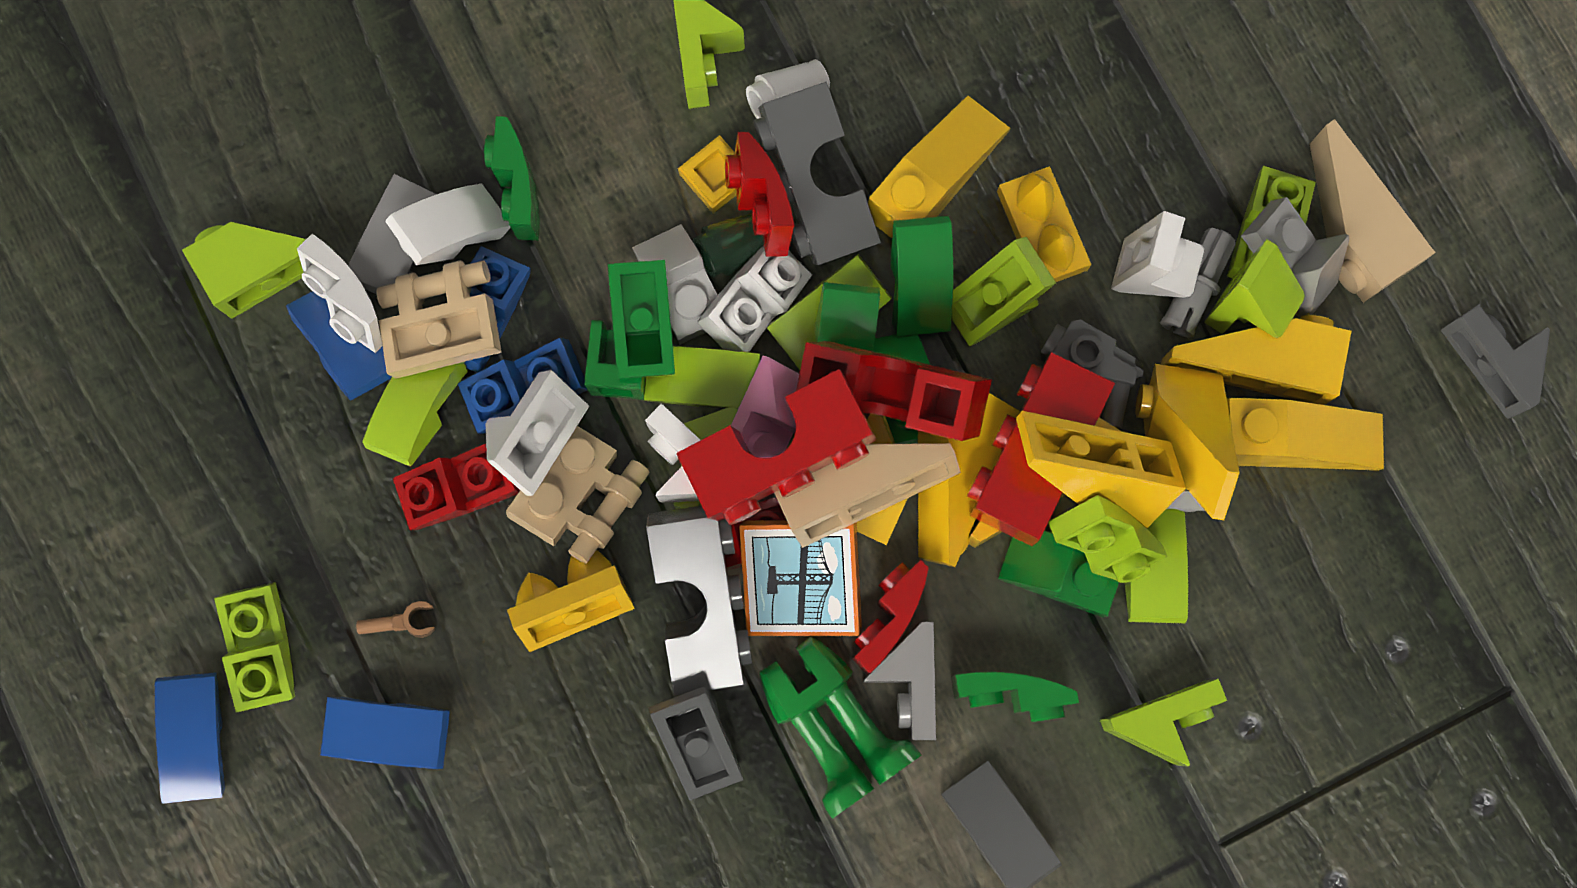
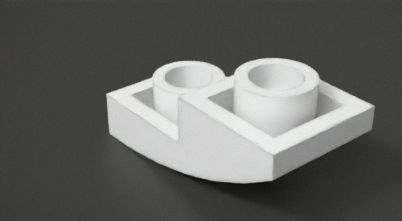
(446, 222)
(346, 298)
(752, 299)

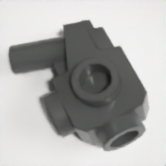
(1098, 354)

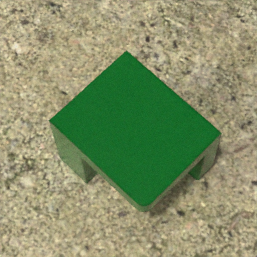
(601, 367)

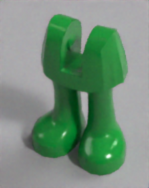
(845, 779)

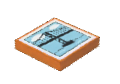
(796, 587)

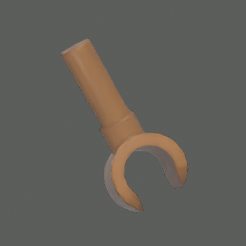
(396, 622)

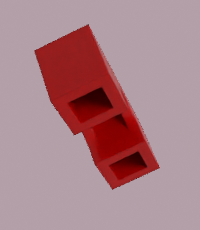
(903, 389)
(827, 432)
(1012, 493)

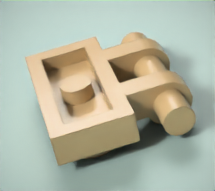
(442, 333)
(567, 486)

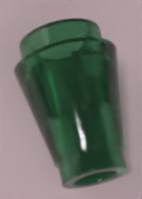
(727, 244)

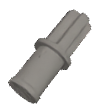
(1187, 311)

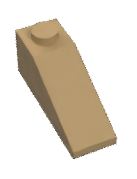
(1357, 203)
(865, 487)

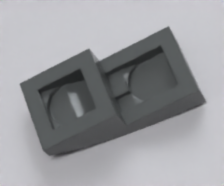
(1001, 828)

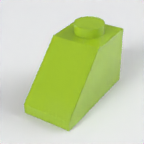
(243, 265)

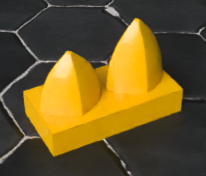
(1041, 215)
(553, 613)

